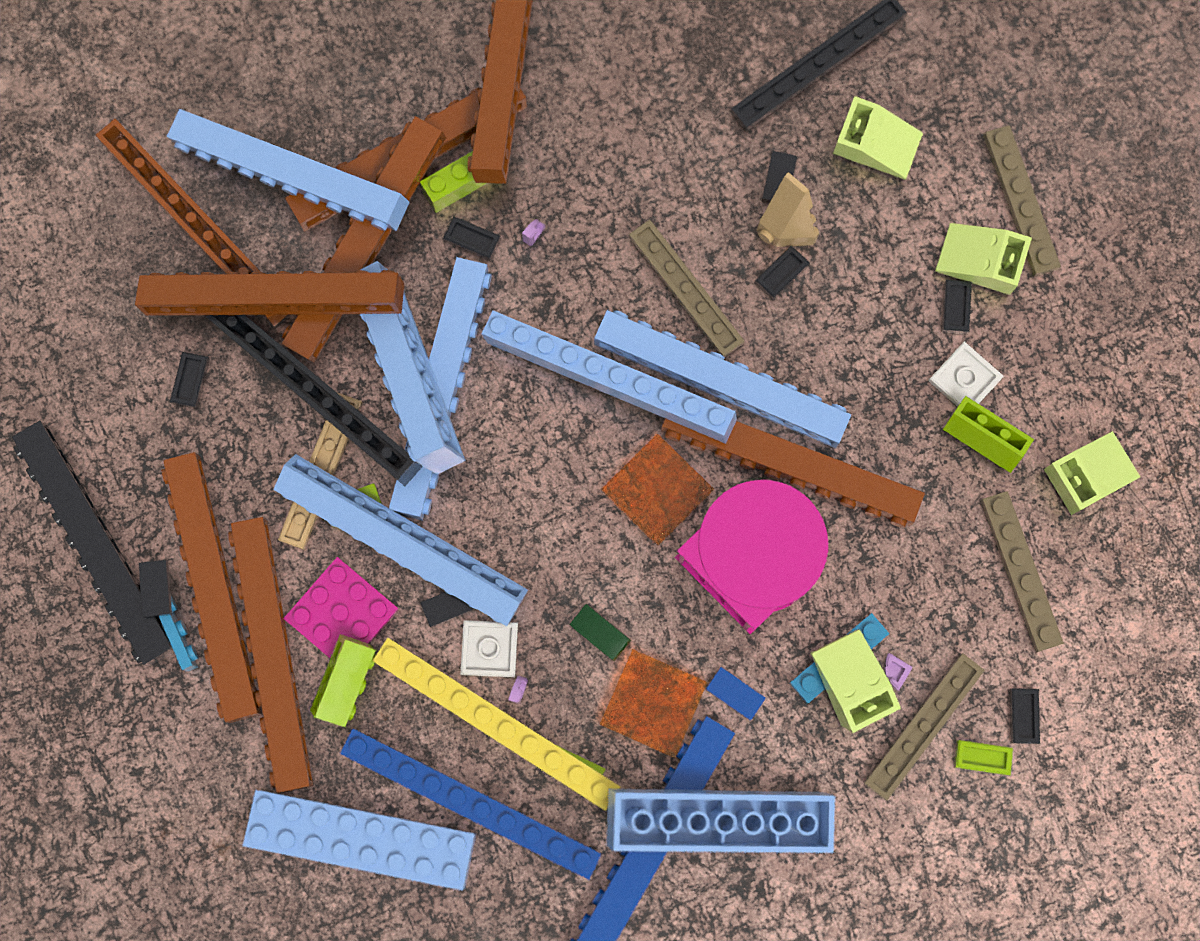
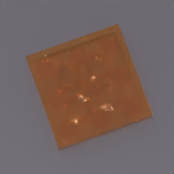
(657, 489)
(653, 703)

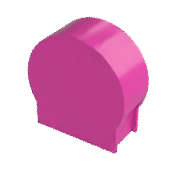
(757, 550)

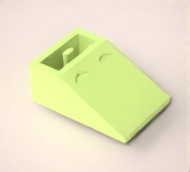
(878, 139)
(984, 256)
(1091, 473)
(855, 681)

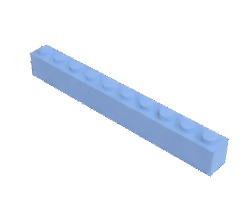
(288, 170)
(447, 361)
(610, 377)
(721, 378)
(400, 539)

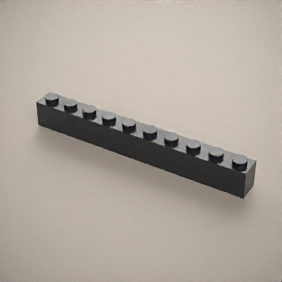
(319, 395)
(93, 542)

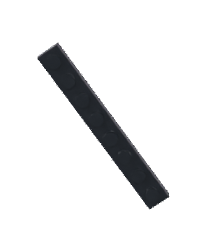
(817, 63)

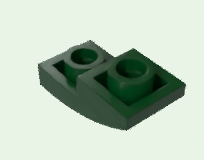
(600, 632)

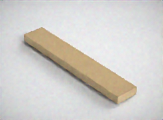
(327, 457)

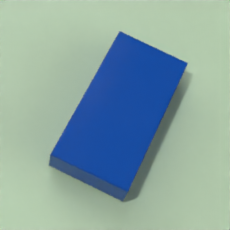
(735, 693)

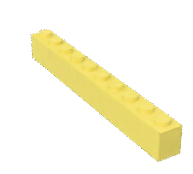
(495, 723)

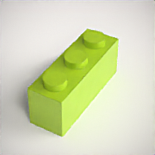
(449, 184)
(988, 434)
(343, 681)

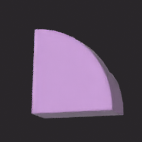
(532, 232)
(896, 671)
(518, 689)

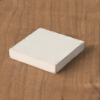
(965, 375)
(489, 649)

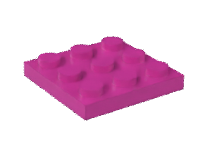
(340, 605)

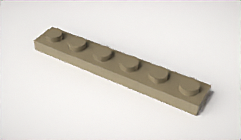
(1021, 199)
(686, 288)
(1021, 572)
(923, 727)

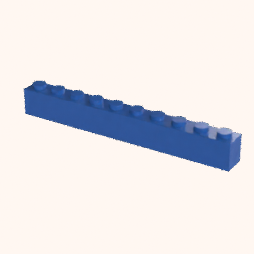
(471, 803)
(638, 867)

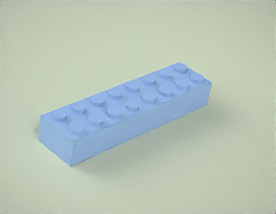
(413, 387)
(720, 821)
(360, 839)

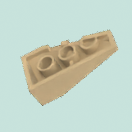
(788, 216)

